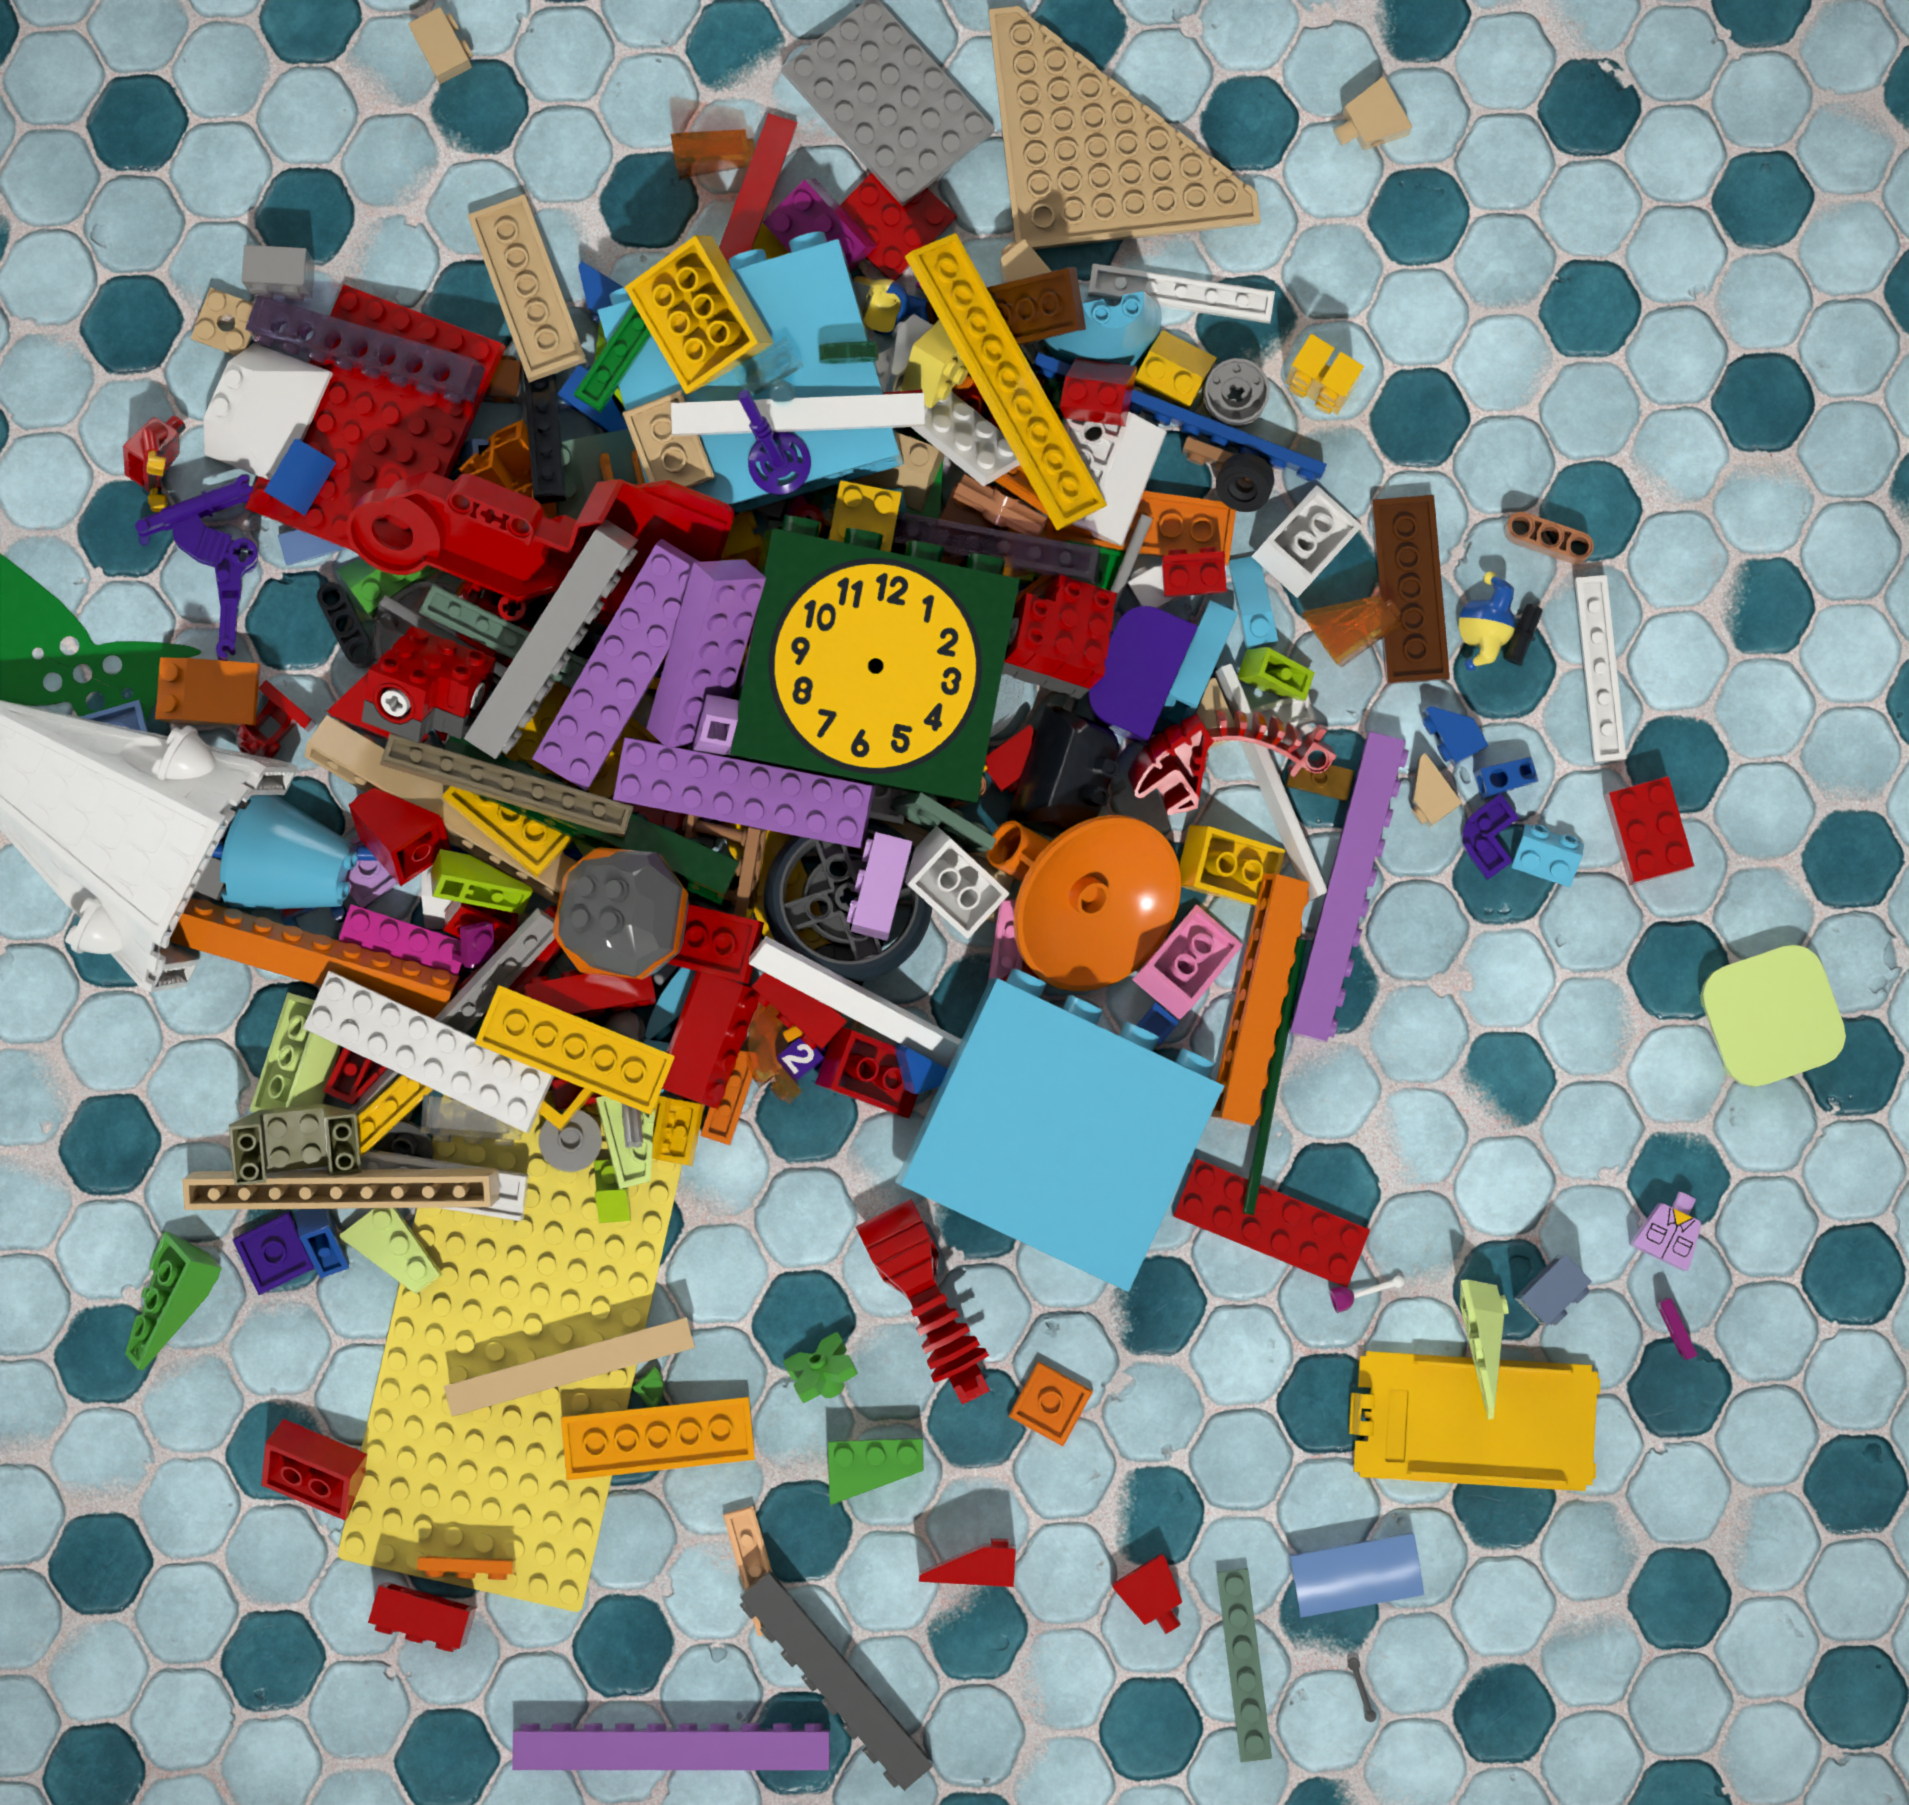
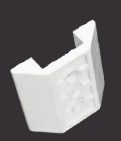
(1120, 468)

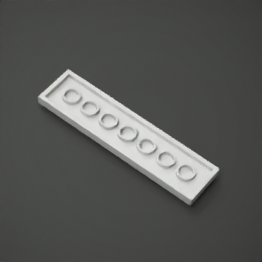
(427, 1051)

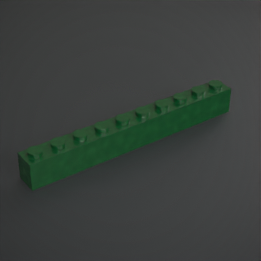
(693, 863)

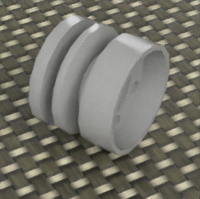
(1242, 376)

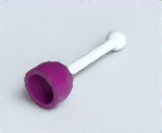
(1343, 1298)

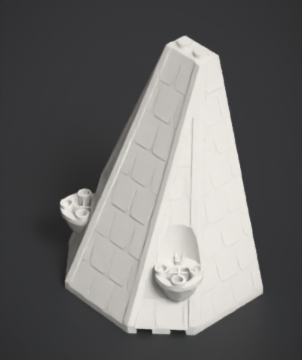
(123, 826)

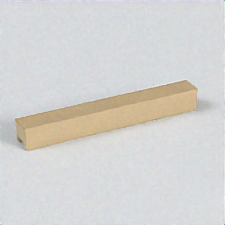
(569, 1366)

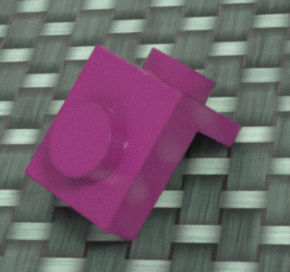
(476, 944)

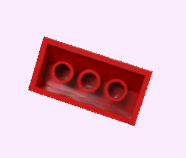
(709, 1038)

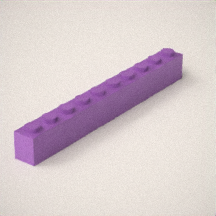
(1347, 887)
(671, 1748)

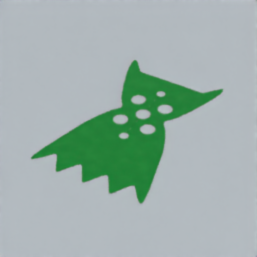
(39, 620)

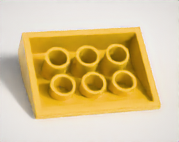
(698, 313)

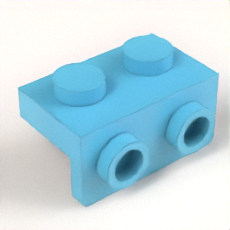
(1548, 854)

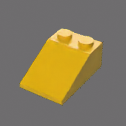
(1226, 864)

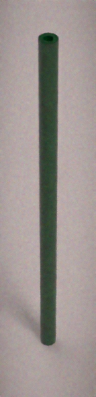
(1272, 1085)

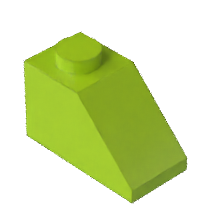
(1275, 673)

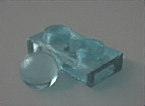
(768, 370)

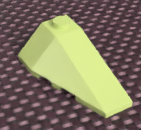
(1483, 1320)

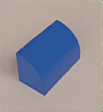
(300, 476)

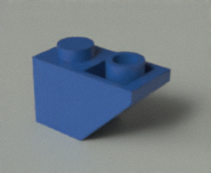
(1456, 733)

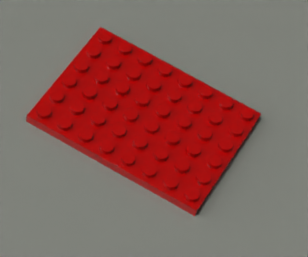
(380, 428)

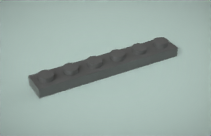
(399, 618)

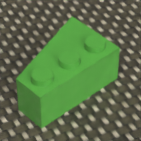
(871, 1463)

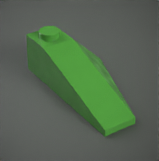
(177, 1288)

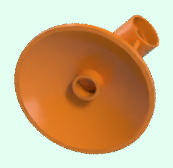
(1090, 898)

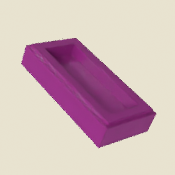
(1676, 1329)

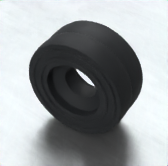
(1249, 467)

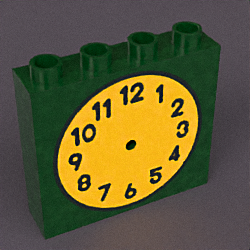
(873, 661)

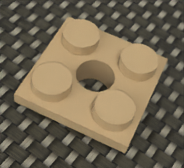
(215, 308)

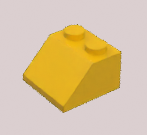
(1174, 370)

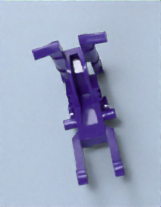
(210, 548)

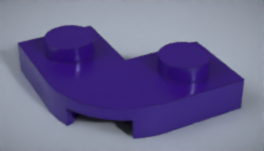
(1480, 834)

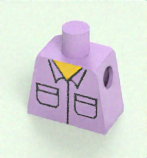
(1670, 1233)

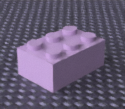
(879, 885)

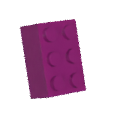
(813, 209)

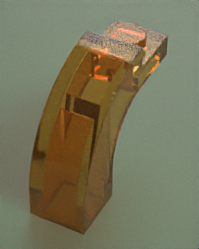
(762, 1057)

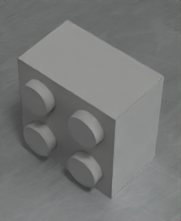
(278, 272)

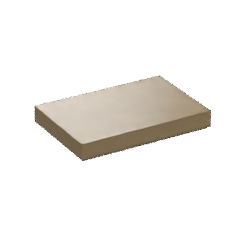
(664, 455)

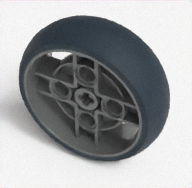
(820, 885)

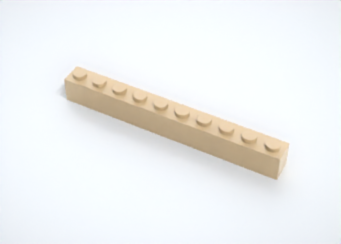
(358, 761)
(354, 1190)

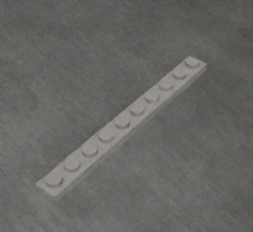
(478, 993)

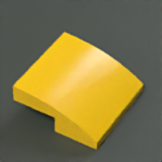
(676, 1130)

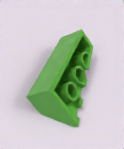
(372, 585)

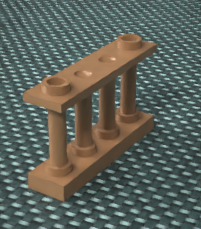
(749, 866)

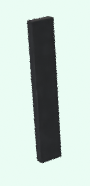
(545, 439)

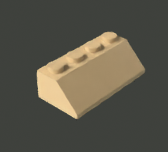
(915, 477)

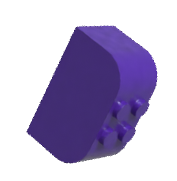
(1140, 671)

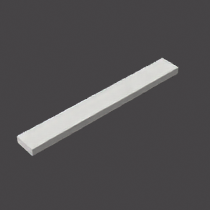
(801, 414)
(1272, 789)
(855, 1001)

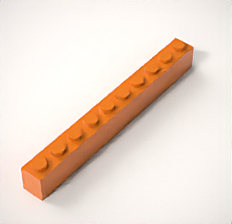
(311, 956)

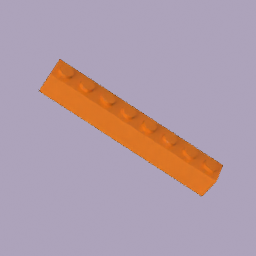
(1260, 997)

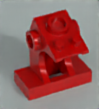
(282, 710)

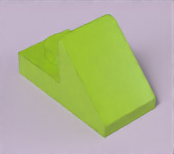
(611, 1202)

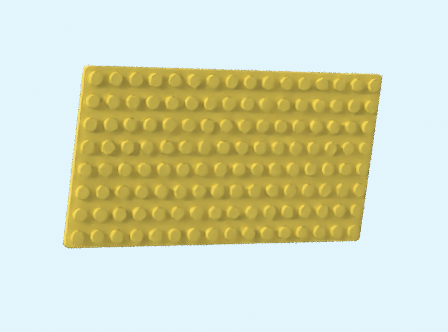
(505, 1297)

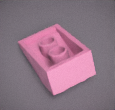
(1187, 962)

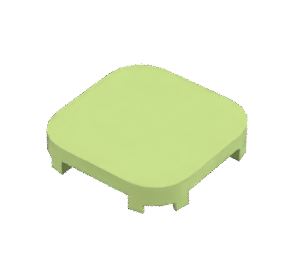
(1773, 1015)

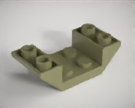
(293, 1141)

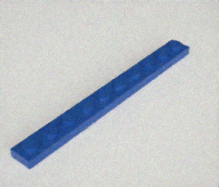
(1196, 424)

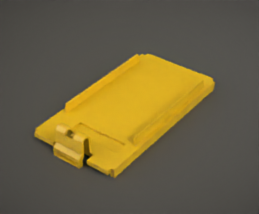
(1435, 1428)

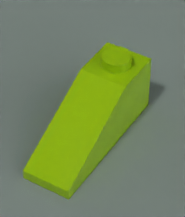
(473, 882)

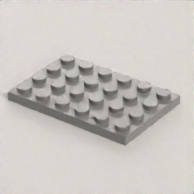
(888, 100)

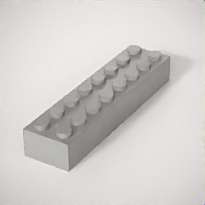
(548, 643)

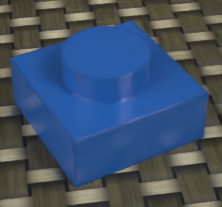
(1158, 1022)

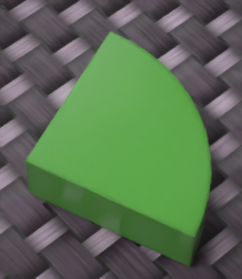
(650, 1387)

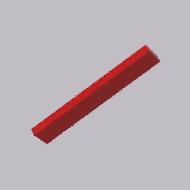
(758, 186)

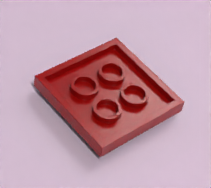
(894, 227)

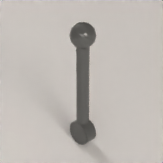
(1354, 1664)

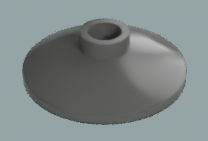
(419, 1144)

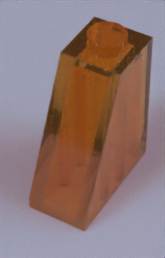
(711, 151)
(1353, 626)

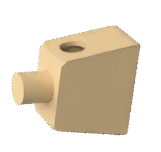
(1373, 118)

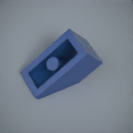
(596, 289)
(321, 1241)

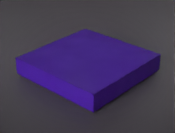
(273, 1253)

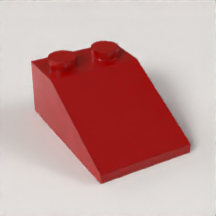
(866, 1072)
(981, 1565)

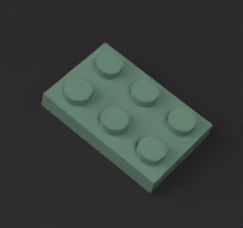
(927, 813)

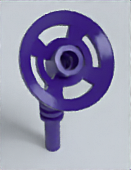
(774, 454)

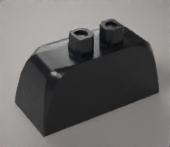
(1065, 773)

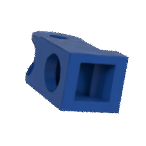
(1505, 777)

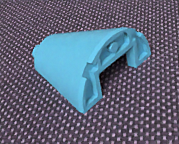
(1112, 333)
(283, 859)

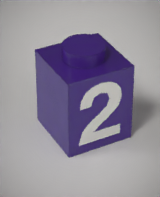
(800, 1059)

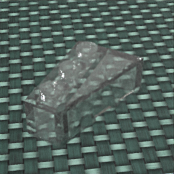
(451, 1118)

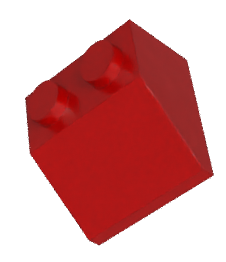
(1098, 392)

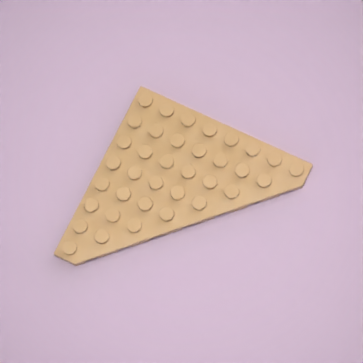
(1091, 156)

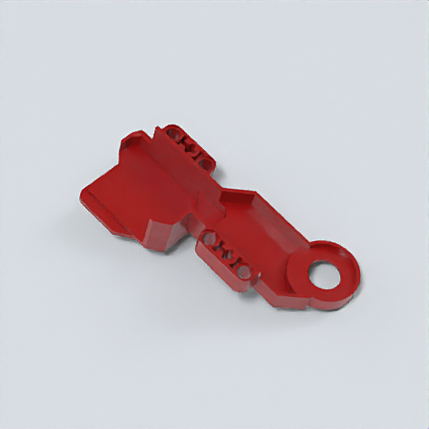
(512, 549)

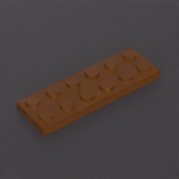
(1037, 305)
(1412, 578)

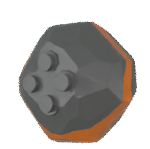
(621, 913)

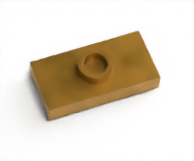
(1331, 783)

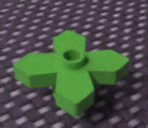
(822, 1371)

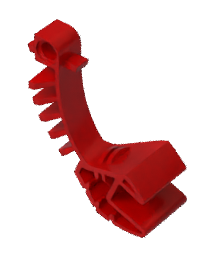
(1179, 755)
(909, 1264)

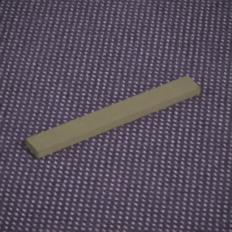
(507, 785)

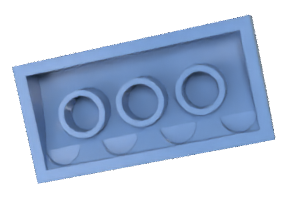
(1356, 1574)

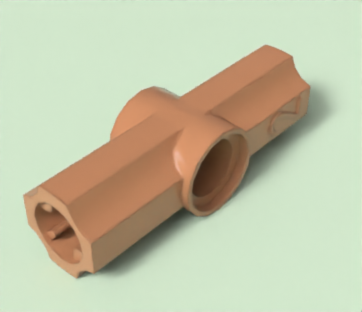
(1000, 506)

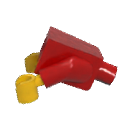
(150, 455)

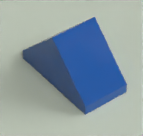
(918, 1071)

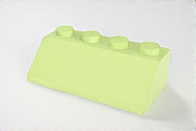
(296, 1061)

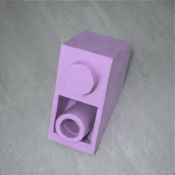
(716, 725)

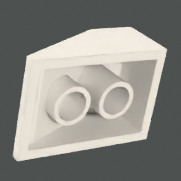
(1306, 541)

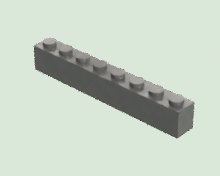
(836, 1680)

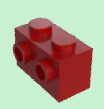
(464, 914)

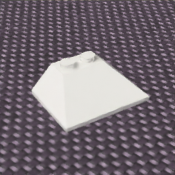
(261, 409)

